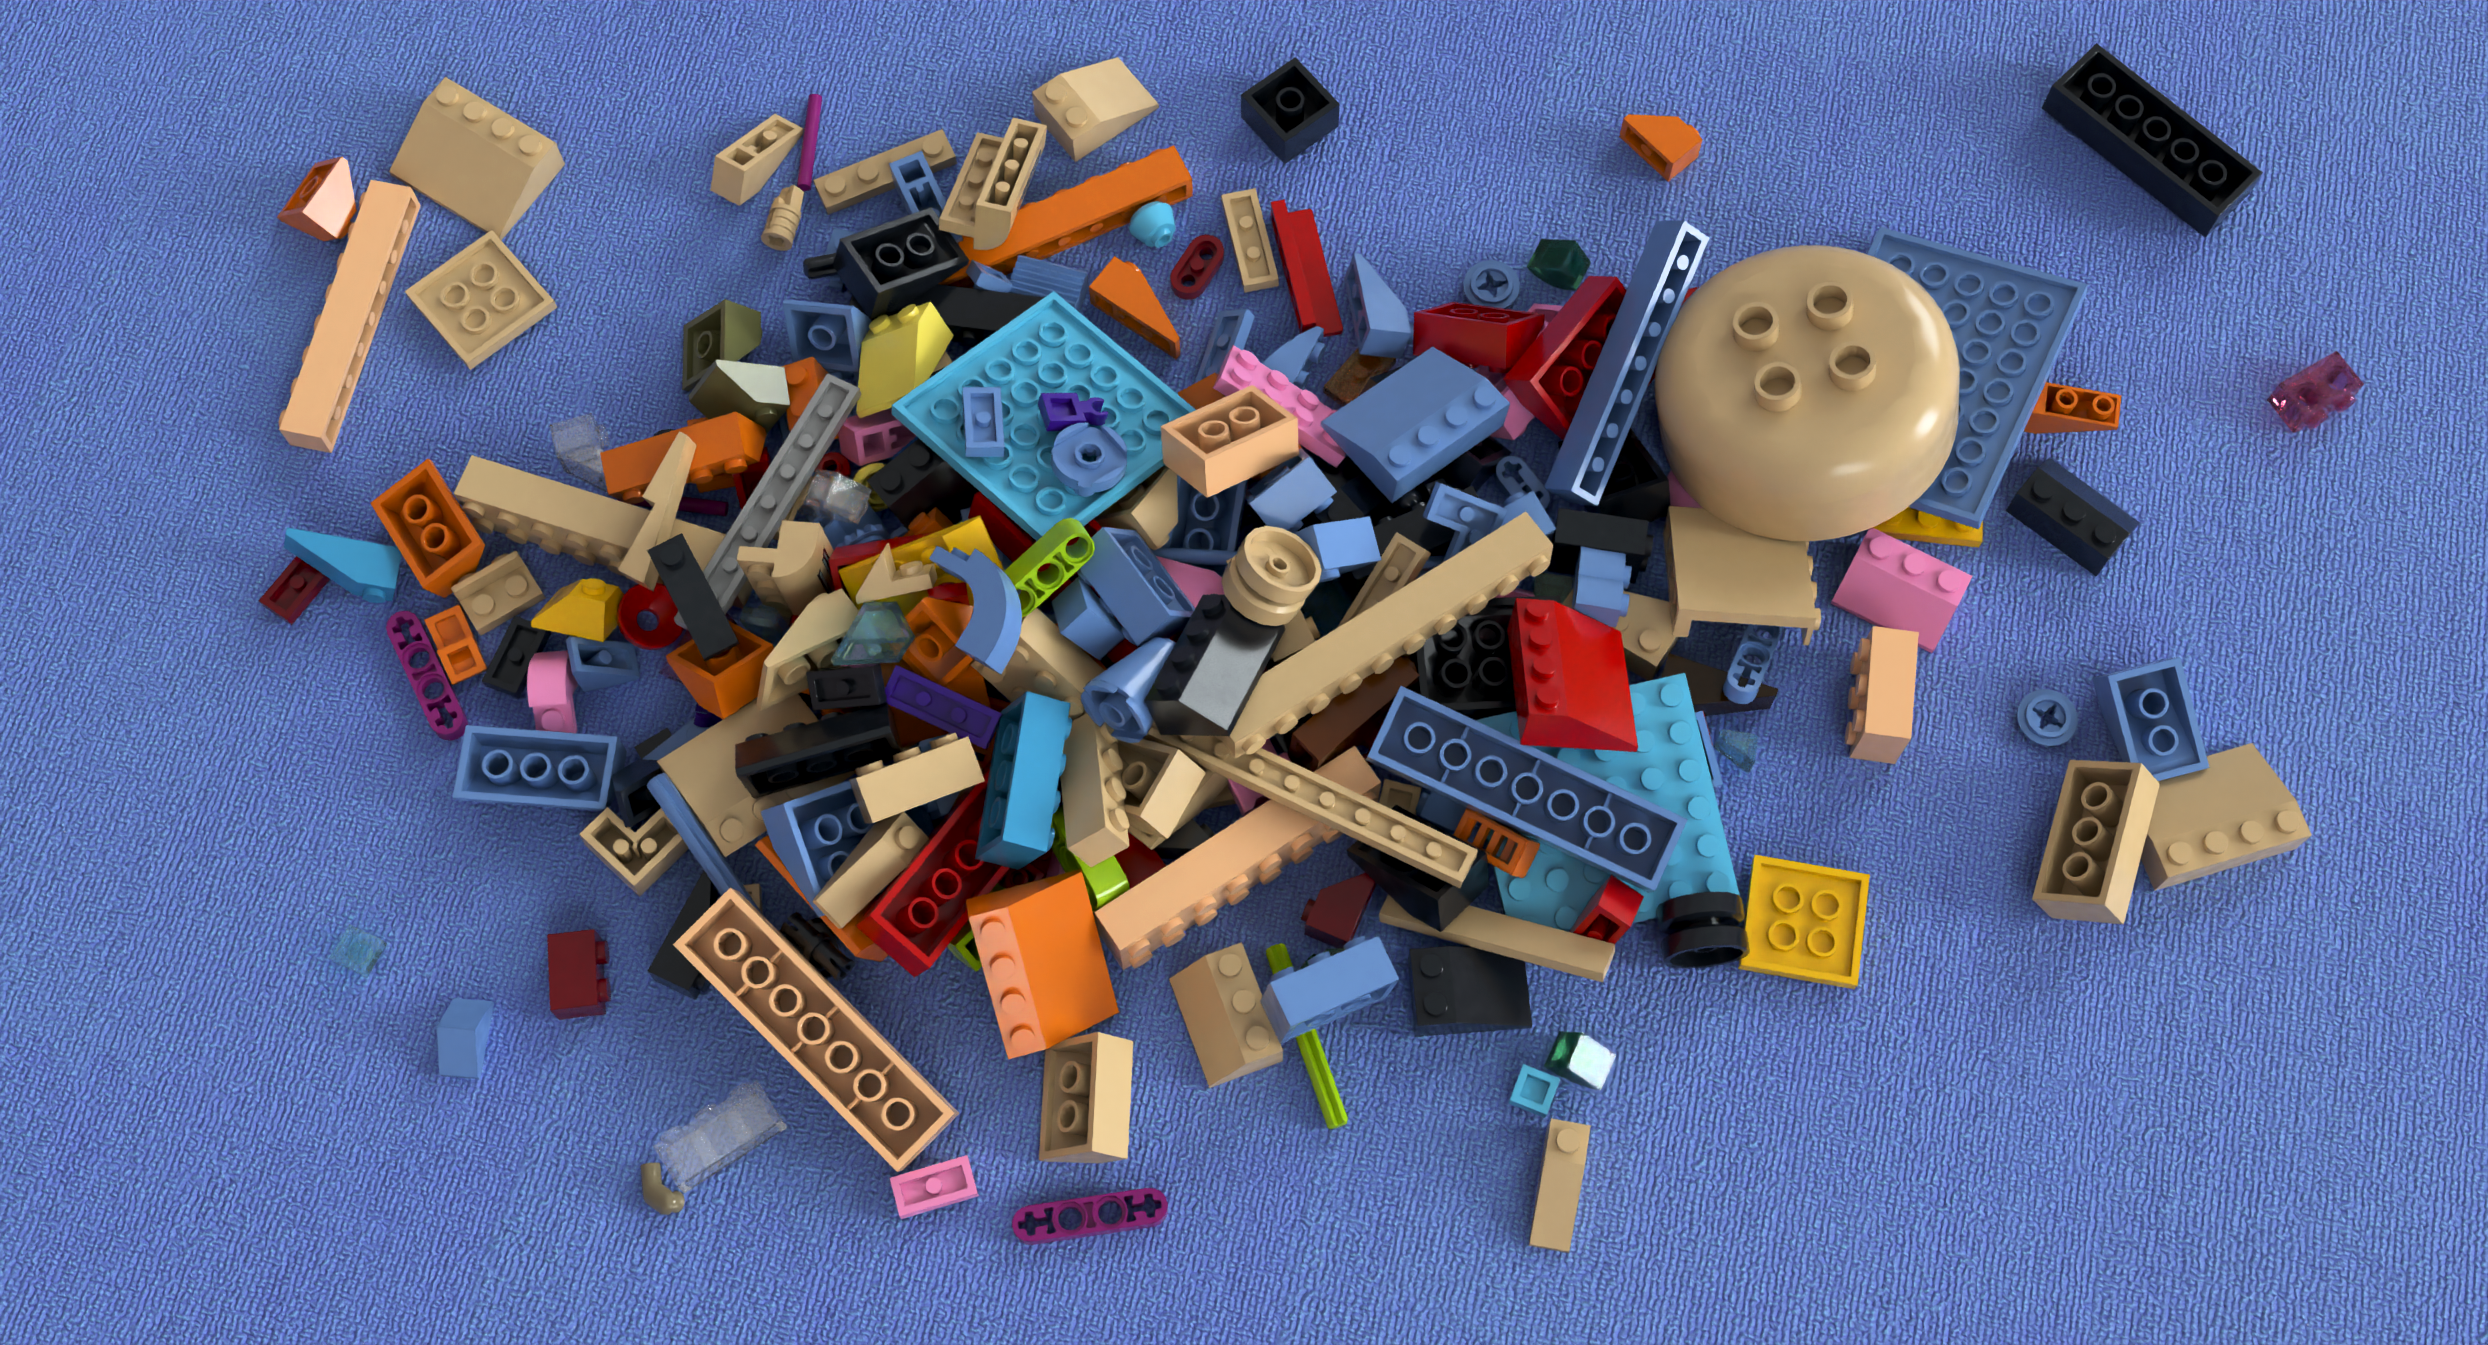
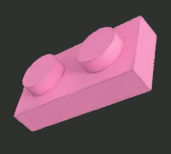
(934, 1187)

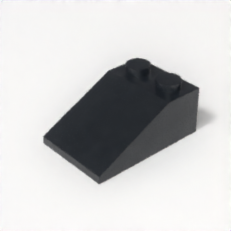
(897, 261)
(1635, 486)
(1417, 891)
(1466, 991)

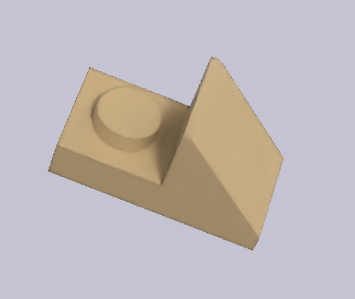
(886, 582)

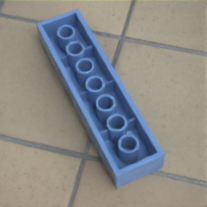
(1526, 790)

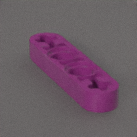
(424, 676)
(1089, 1209)

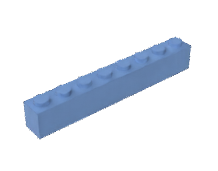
(1626, 362)

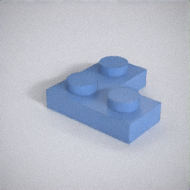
(1465, 514)

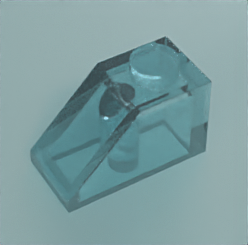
(875, 636)

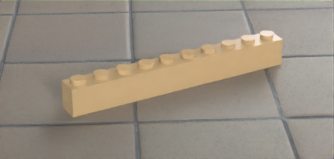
(1389, 630)

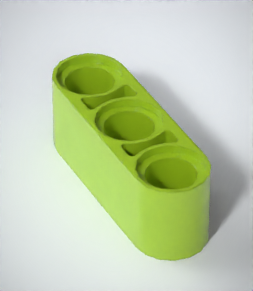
(1050, 549)
(1103, 881)

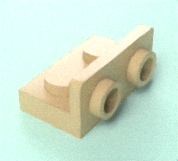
(497, 592)

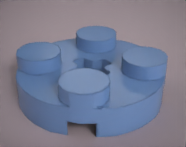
(1089, 476)

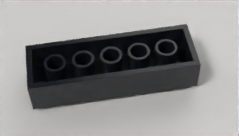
(2151, 140)

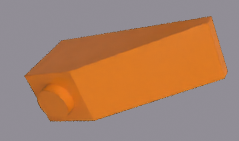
(1128, 298)

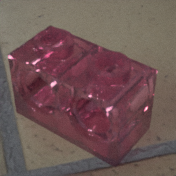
(2313, 389)

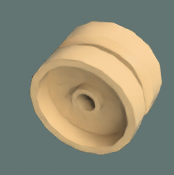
(1271, 576)

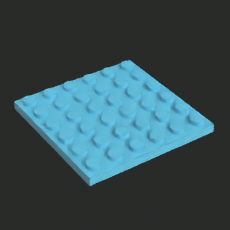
(1038, 353)
(1665, 771)

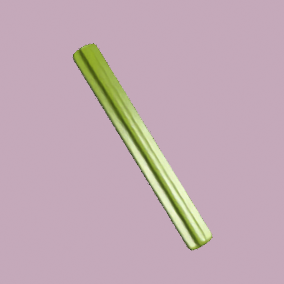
(1313, 1055)

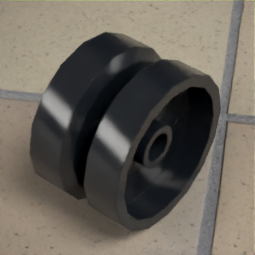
(1702, 930)

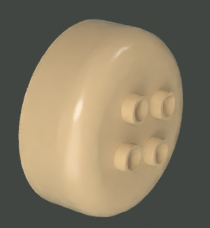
(1808, 393)

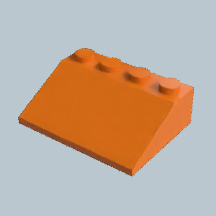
(1042, 961)

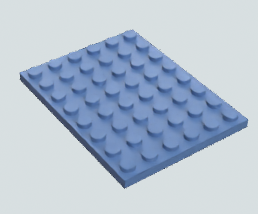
(2007, 340)

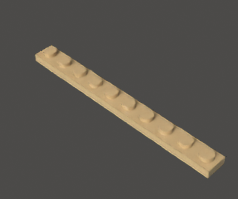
(1331, 805)

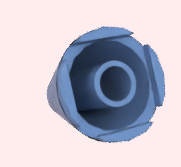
(1120, 691)

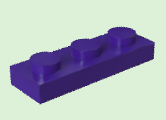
(942, 706)

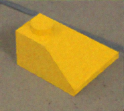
(581, 610)

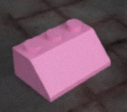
(1901, 588)

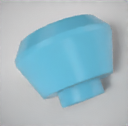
(1153, 224)

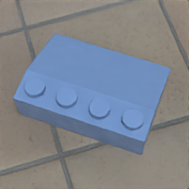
(1417, 421)
(820, 832)

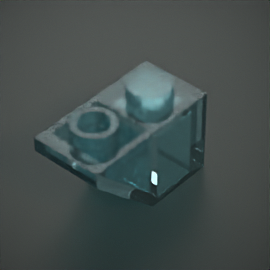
(1327, 605)

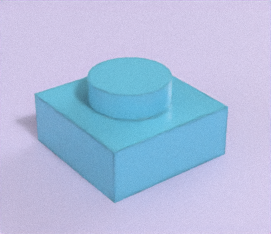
(1534, 1091)

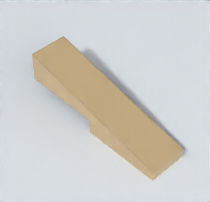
(664, 496)

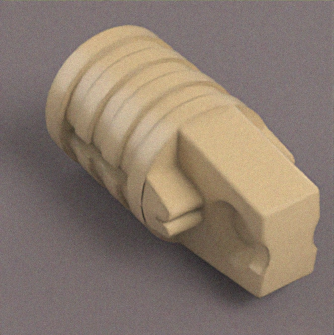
(783, 219)

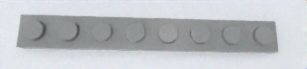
(780, 486)

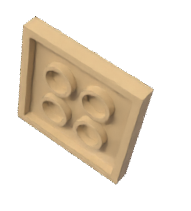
(481, 299)

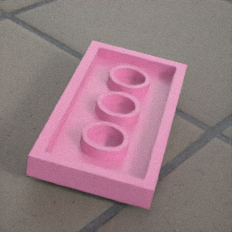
(1243, 369)

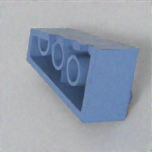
(1342, 545)

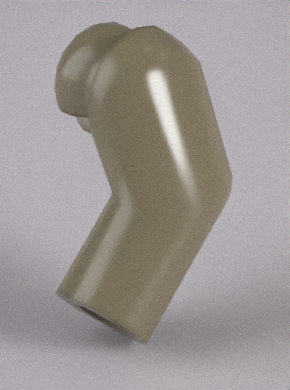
(656, 1194)

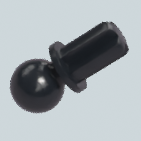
(1417, 495)

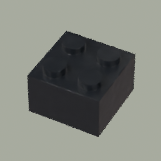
(1290, 110)

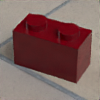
(577, 974)

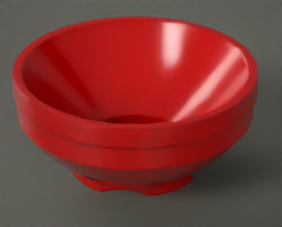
(661, 605)

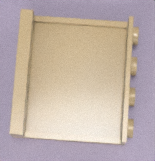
(1735, 575)

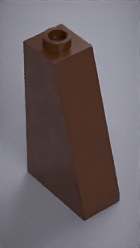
(1350, 716)

